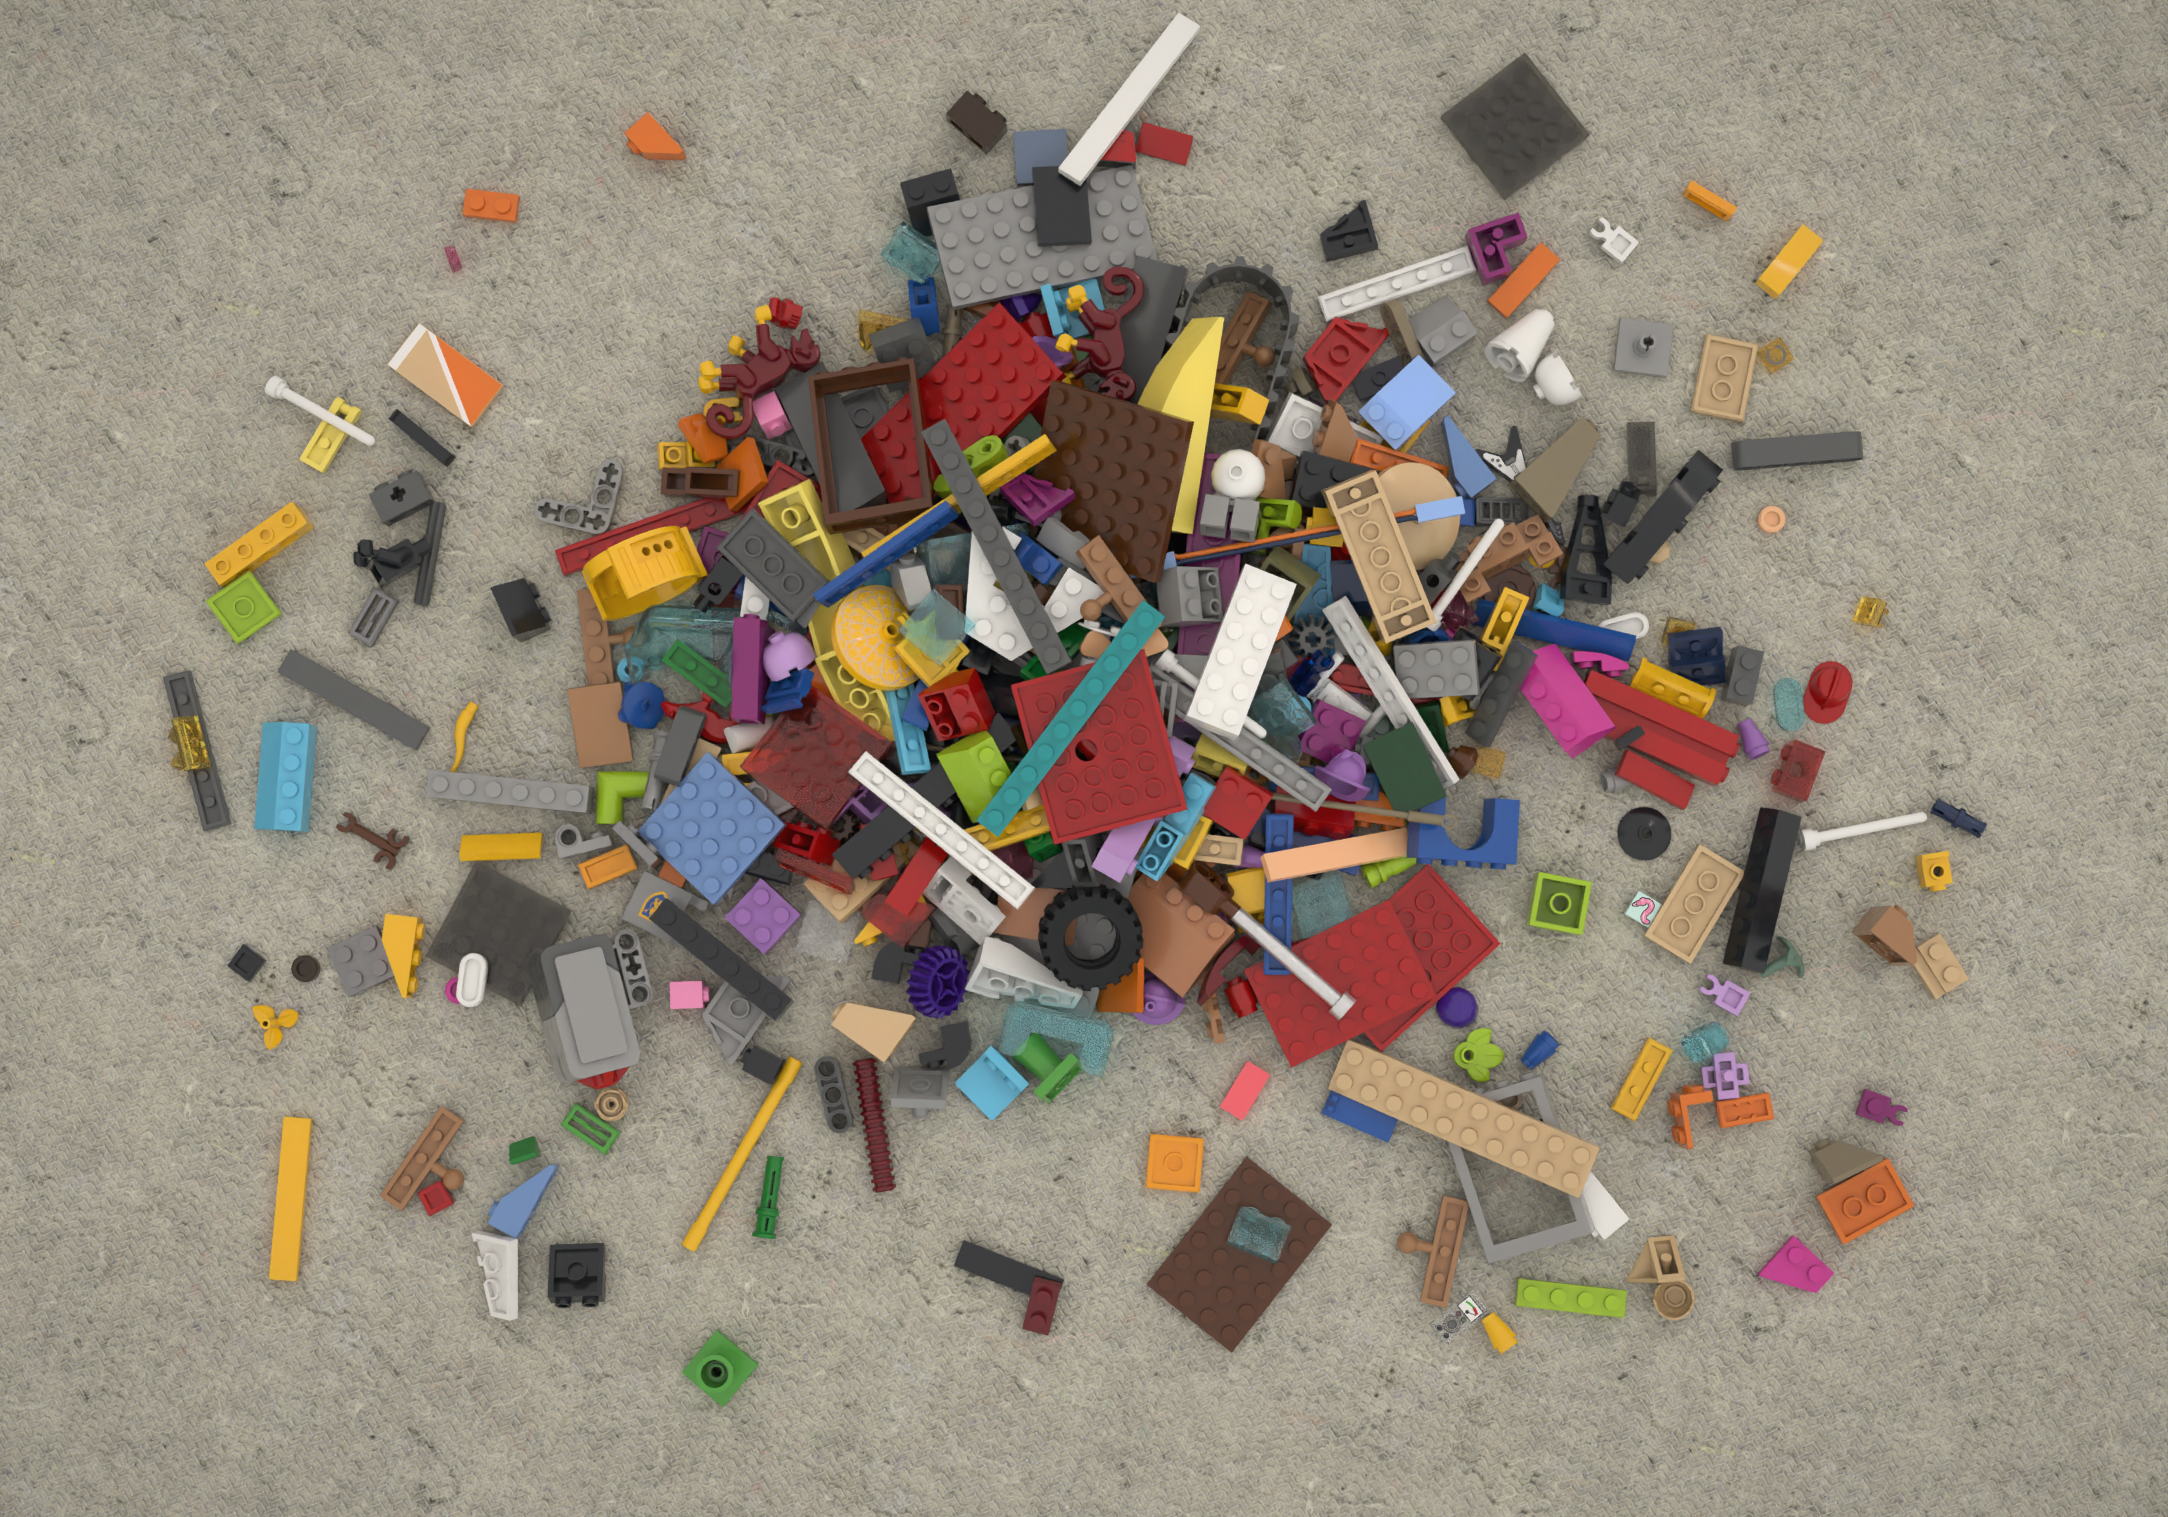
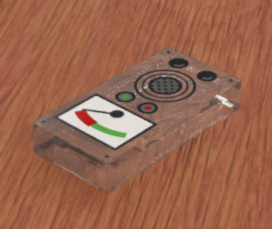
(1459, 1317)

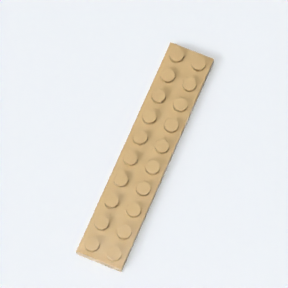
(1464, 1118)

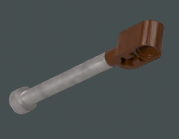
(1215, 895)

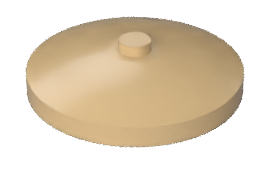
(1418, 484)

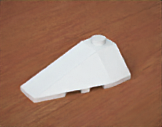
(1011, 972)

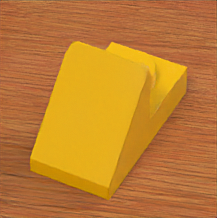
(1455, 709)

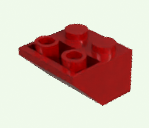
(957, 705)

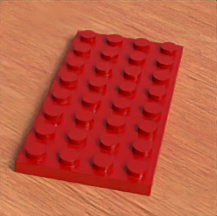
(979, 389)

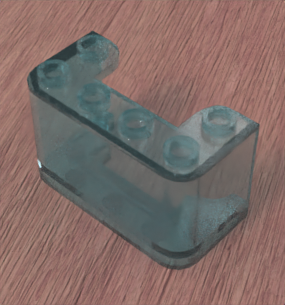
(1091, 1032)

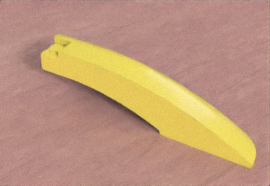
(800, 519)

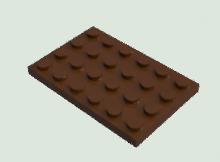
(1223, 1285)

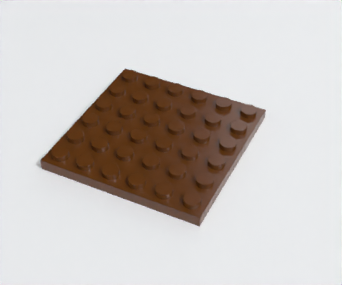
(1123, 471)

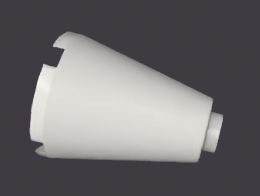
(1520, 345)

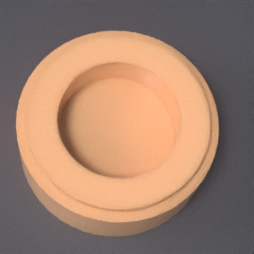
(1771, 519)

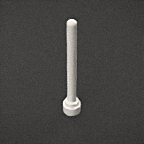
(278, 389)
(1465, 571)
(1169, 664)
(1811, 838)

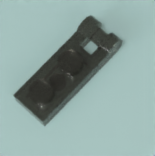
(1642, 456)

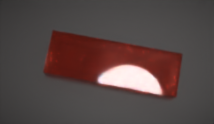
(815, 872)

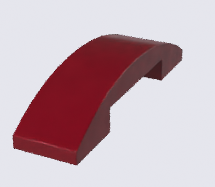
(1214, 979)

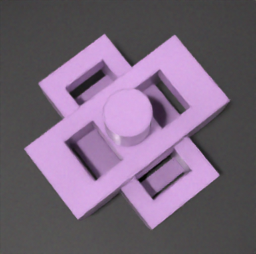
(1725, 1075)

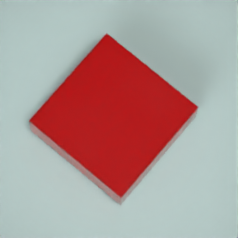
(435, 1198)

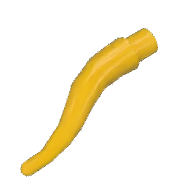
(462, 724)

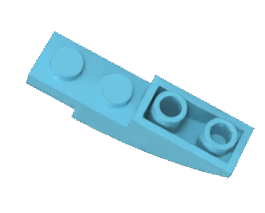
(1175, 829)

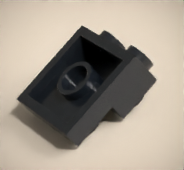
(577, 1274)

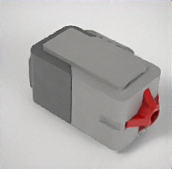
(586, 1006)

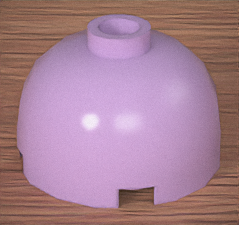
(785, 654)

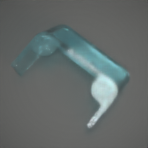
(661, 625)

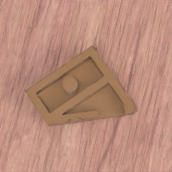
(1272, 462)

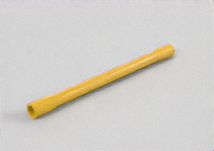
(699, 1227)

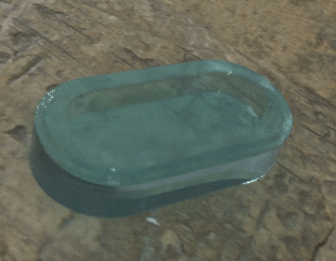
(1788, 704)

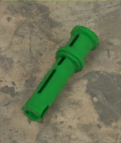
(763, 1211)

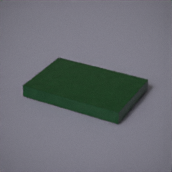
(1405, 769)

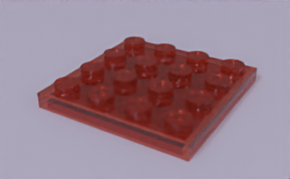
(810, 754)

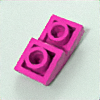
(1606, 664)

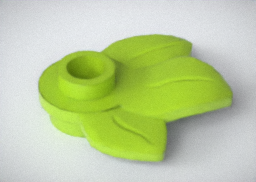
(1482, 1054)

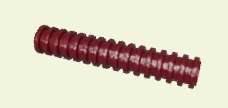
(874, 1125)

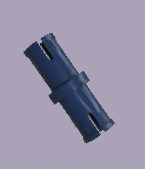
(1958, 818)

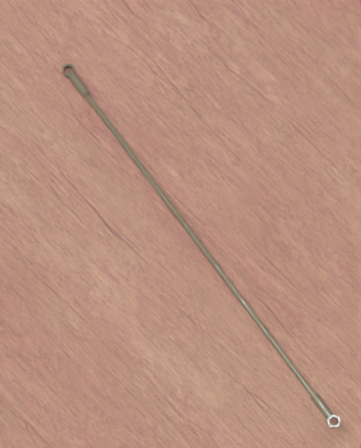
(1413, 816)

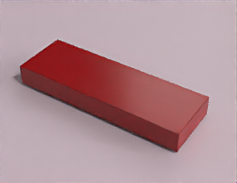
(1654, 779)

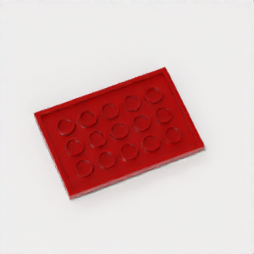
(1444, 937)
(1358, 956)

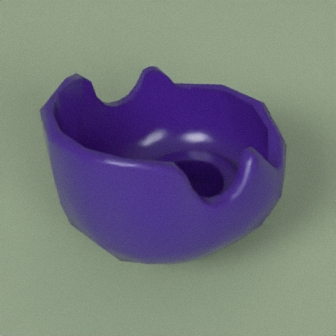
(1457, 1008)

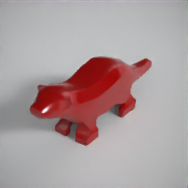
(714, 724)

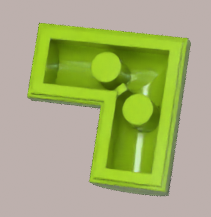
(1276, 514)
(611, 791)

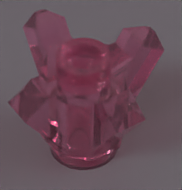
(1459, 613)

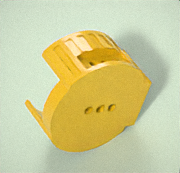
(643, 572)

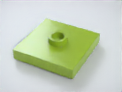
(243, 607)

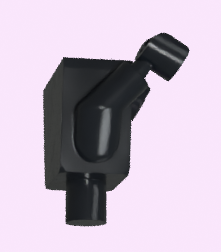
(391, 563)

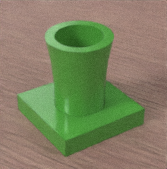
(1048, 1067)
(733, 1361)

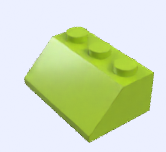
(975, 771)

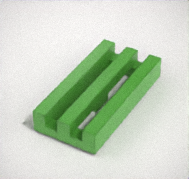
(610, 1140)

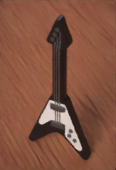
(1510, 466)

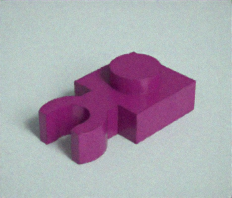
(1876, 1108)

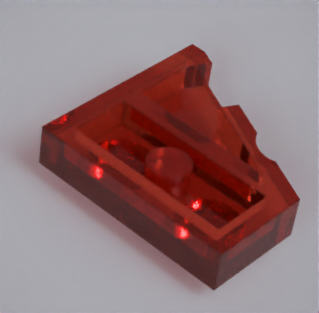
(894, 923)

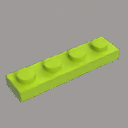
(1570, 1297)

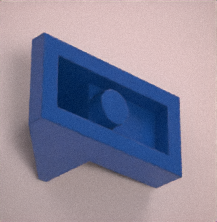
(1037, 560)

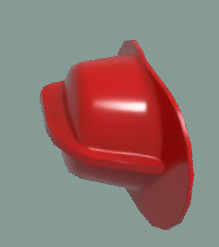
(1827, 692)

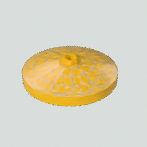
(865, 634)

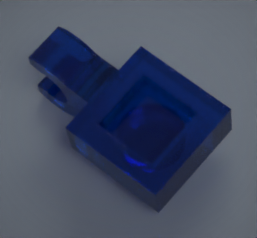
(1307, 674)

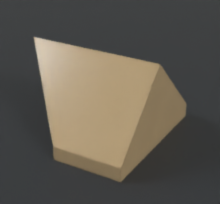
(1658, 1262)

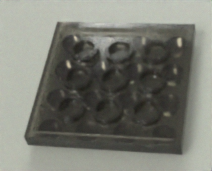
(1515, 126)
(503, 925)

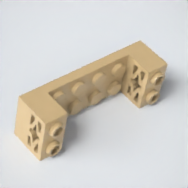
(1379, 556)

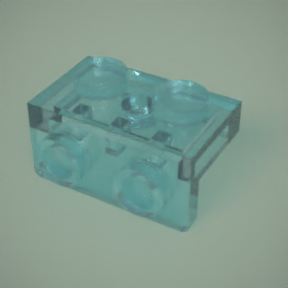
(912, 253)
(1258, 1234)

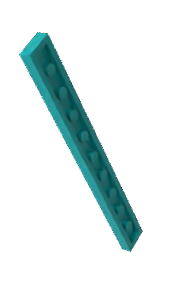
(1071, 718)

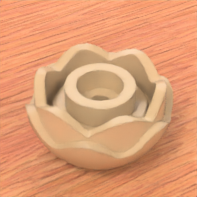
(603, 1107)

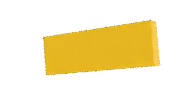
(501, 846)
(1641, 1079)

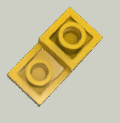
(679, 456)

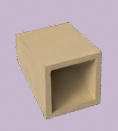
(873, 1027)

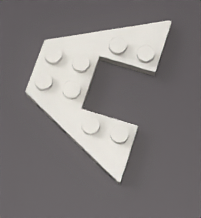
(994, 616)

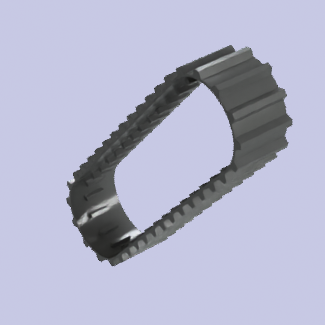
(1282, 298)

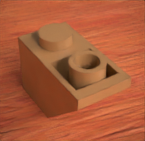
(1335, 435)

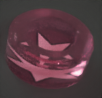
(453, 258)

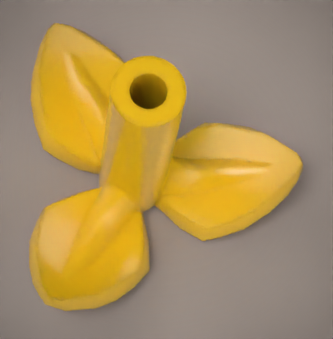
(266, 1017)

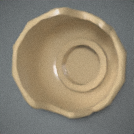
(1674, 1299)

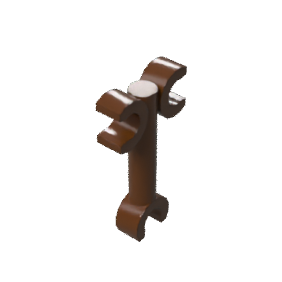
(390, 847)

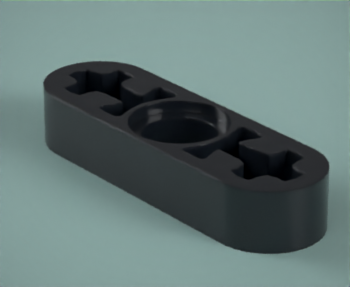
(422, 437)

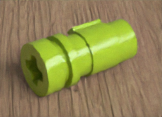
(1381, 870)

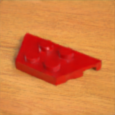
(1341, 355)

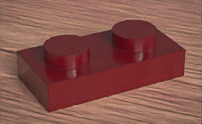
(1041, 1306)

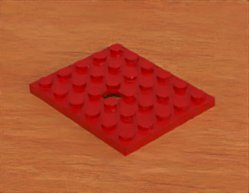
(1134, 762)

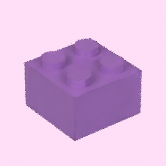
(763, 916)

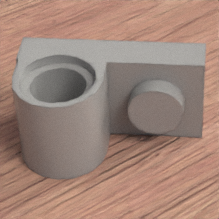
(597, 842)

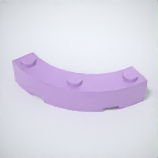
(1124, 842)

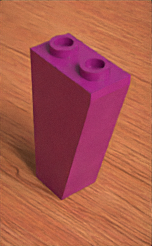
(748, 674)

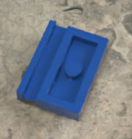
(787, 693)

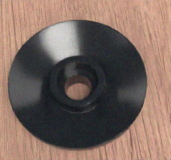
(1634, 843)

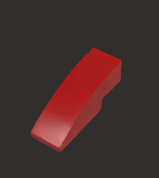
(916, 876)

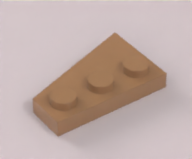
(1214, 1027)

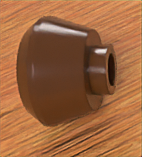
(1462, 759)

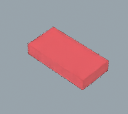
(1244, 1090)

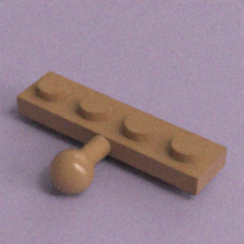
(1239, 335)
(1111, 579)
(598, 641)
(424, 1158)
(1442, 1250)

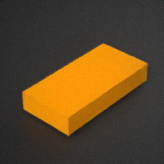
(1709, 201)
(608, 866)

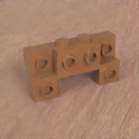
(1506, 551)

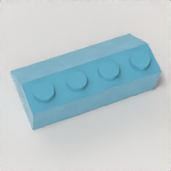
(285, 776)

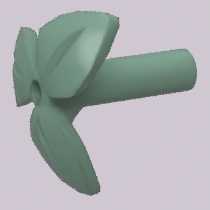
(1791, 958)

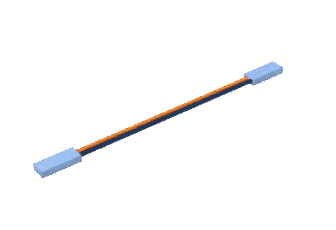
(1424, 513)

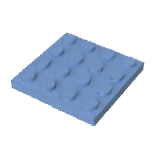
(712, 828)

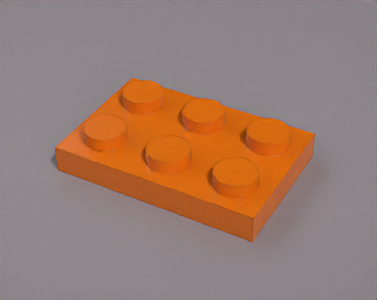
(1864, 1201)

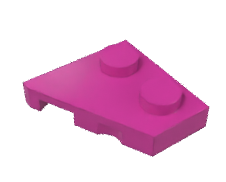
(1796, 1267)

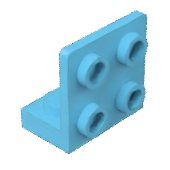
(1060, 319)
(992, 1083)

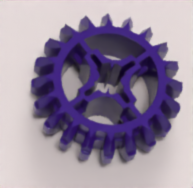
(938, 981)

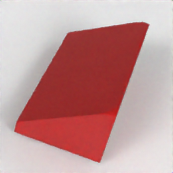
(1164, 143)

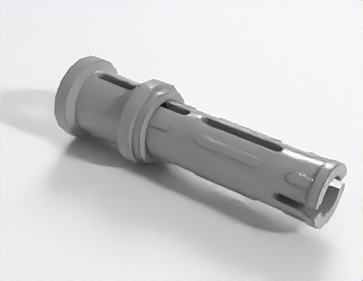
(654, 786)

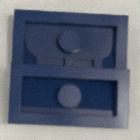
(1697, 655)

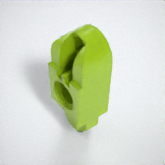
(981, 457)

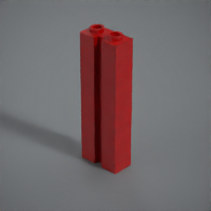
(1670, 733)

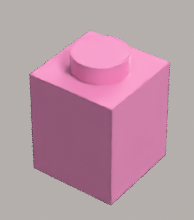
(771, 415)
(689, 994)

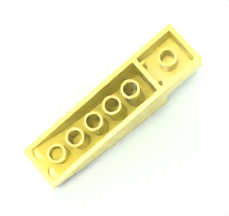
(1185, 389)

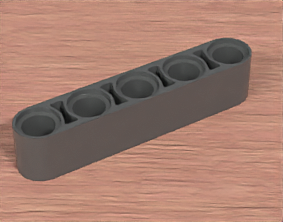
(1797, 450)

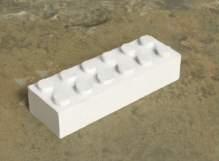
(1240, 652)

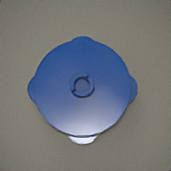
(641, 705)

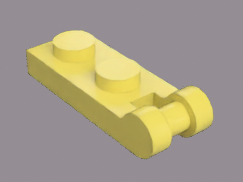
(328, 438)

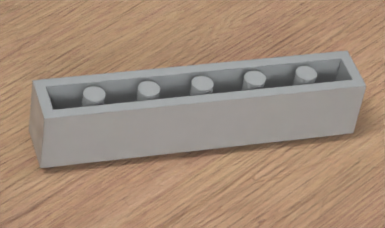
(510, 792)

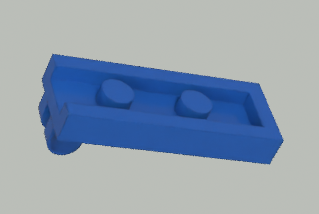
(1359, 1116)

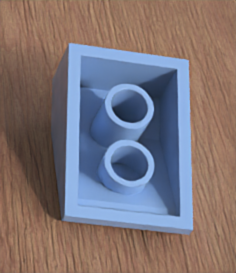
(1407, 402)

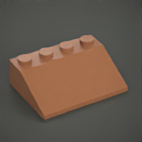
(1177, 933)

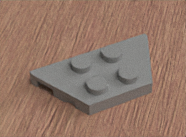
(735, 1018)

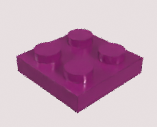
(1331, 733)

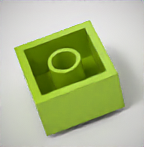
(1558, 903)

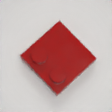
(1237, 802)

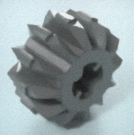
(1320, 631)

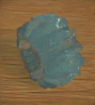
(1705, 1041)

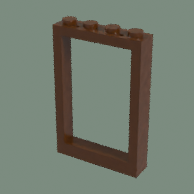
(858, 378)

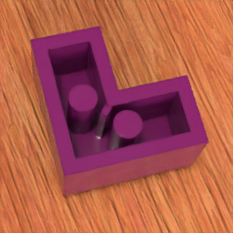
(1489, 243)

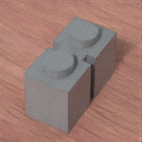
(1216, 516)

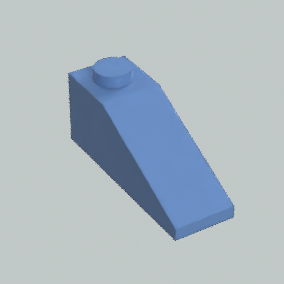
(1466, 467)
(517, 1207)

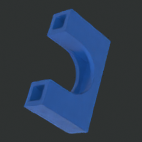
(1494, 846)

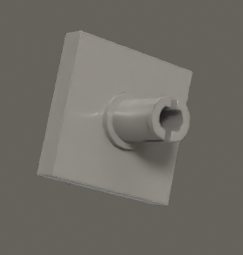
(1643, 347)
(920, 1089)

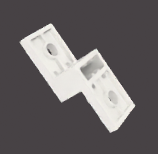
(960, 900)

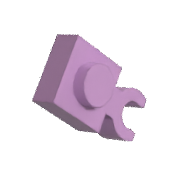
(1728, 995)

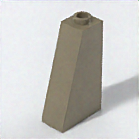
(1552, 474)

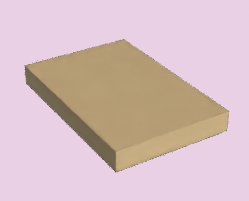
(1724, 378)

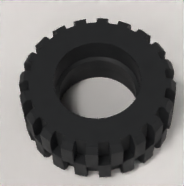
(1106, 968)

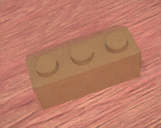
(1888, 934)

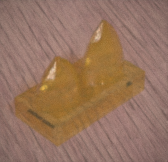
(872, 322)
(189, 738)

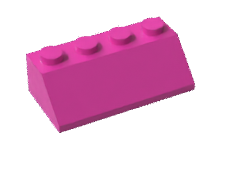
(1565, 702)

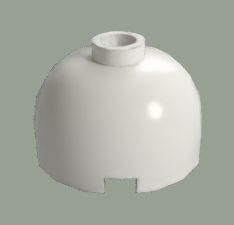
(1555, 381)
(1238, 475)

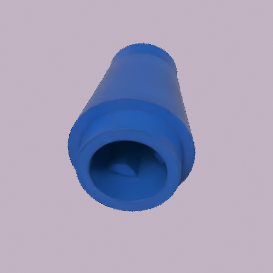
(1540, 1049)

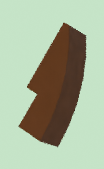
(699, 482)

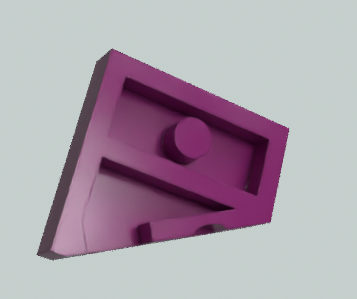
(1035, 497)

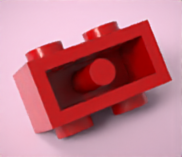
(804, 842)

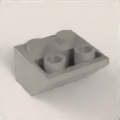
(1190, 596)

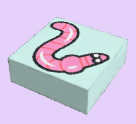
(1642, 909)

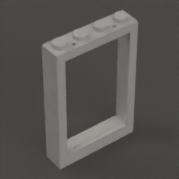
(1580, 1227)

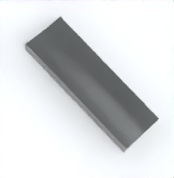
(1148, 326)
(854, 473)

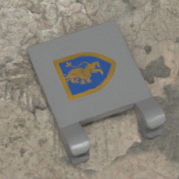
(648, 897)

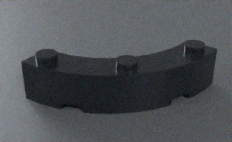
(1664, 517)

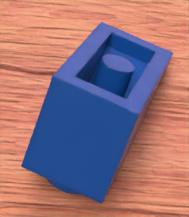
(924, 305)

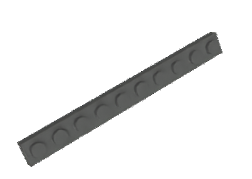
(996, 547)

